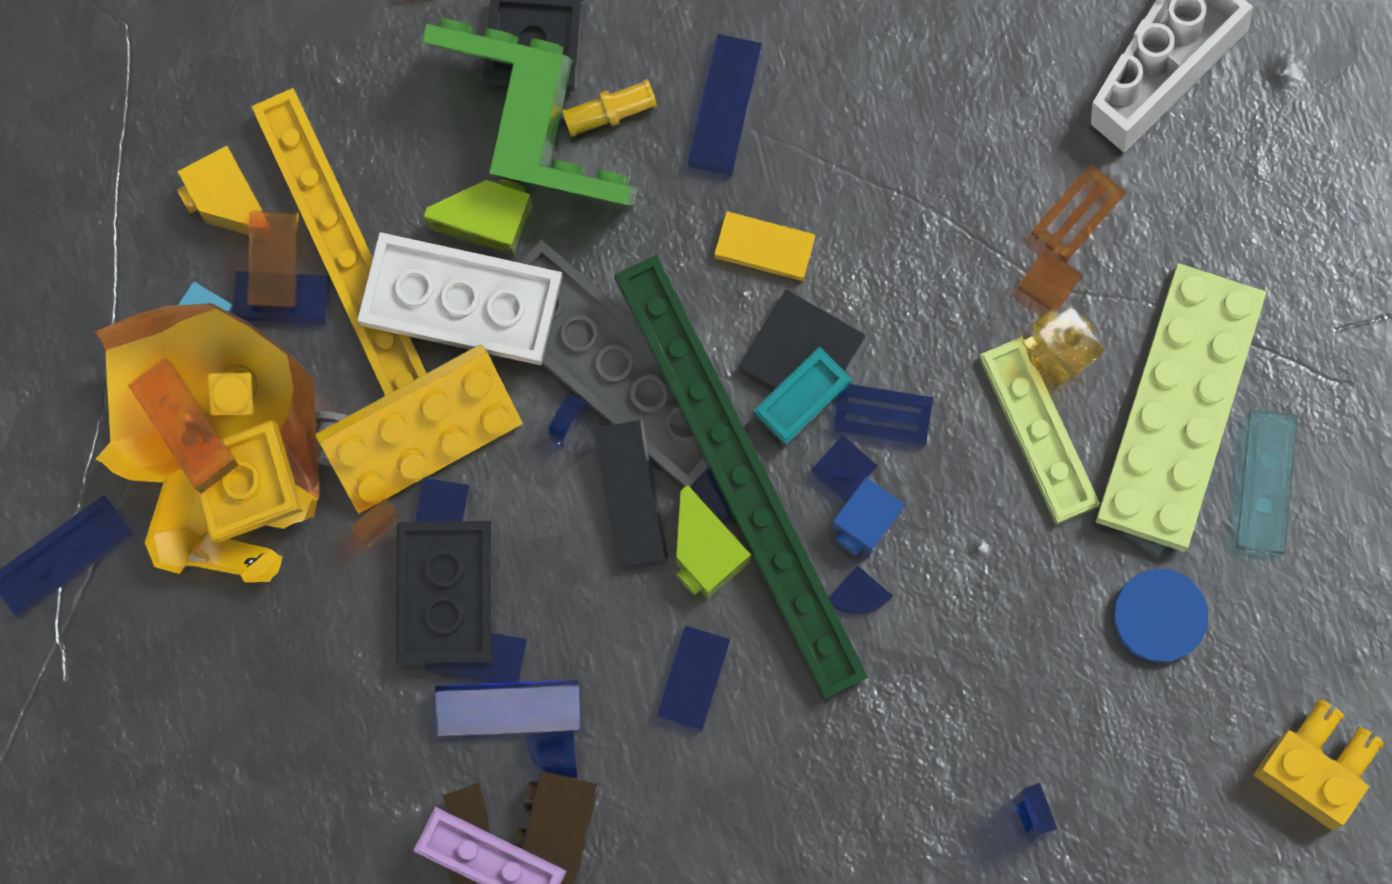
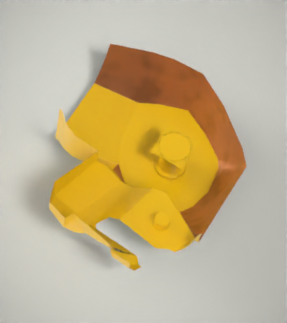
(239, 383)

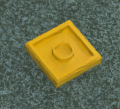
(256, 490)

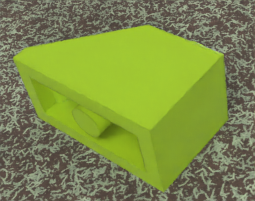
(484, 215)
(705, 548)

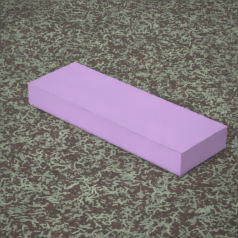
(481, 854)

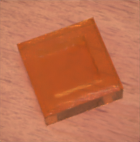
(1050, 281)
(375, 523)

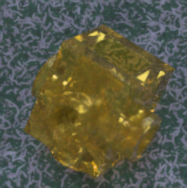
(1062, 345)

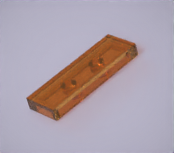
(183, 425)

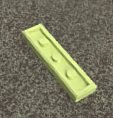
(1039, 431)

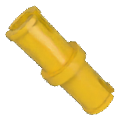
(609, 108)

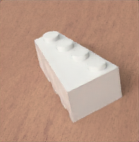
(1164, 61)

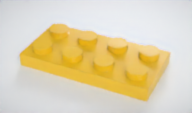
(419, 428)

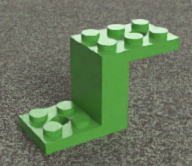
(530, 111)

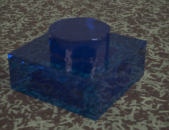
(844, 468)

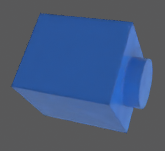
(866, 518)

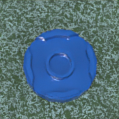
(1160, 615)

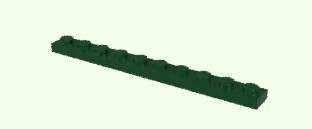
(741, 477)

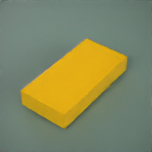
(764, 246)

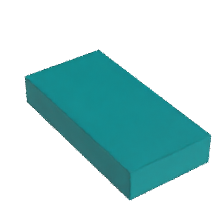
(802, 396)

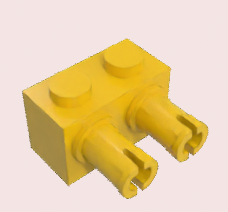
(1312, 780)

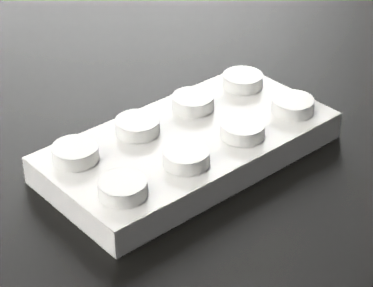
(460, 298)

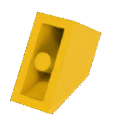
(218, 191)

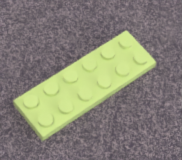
(1181, 407)

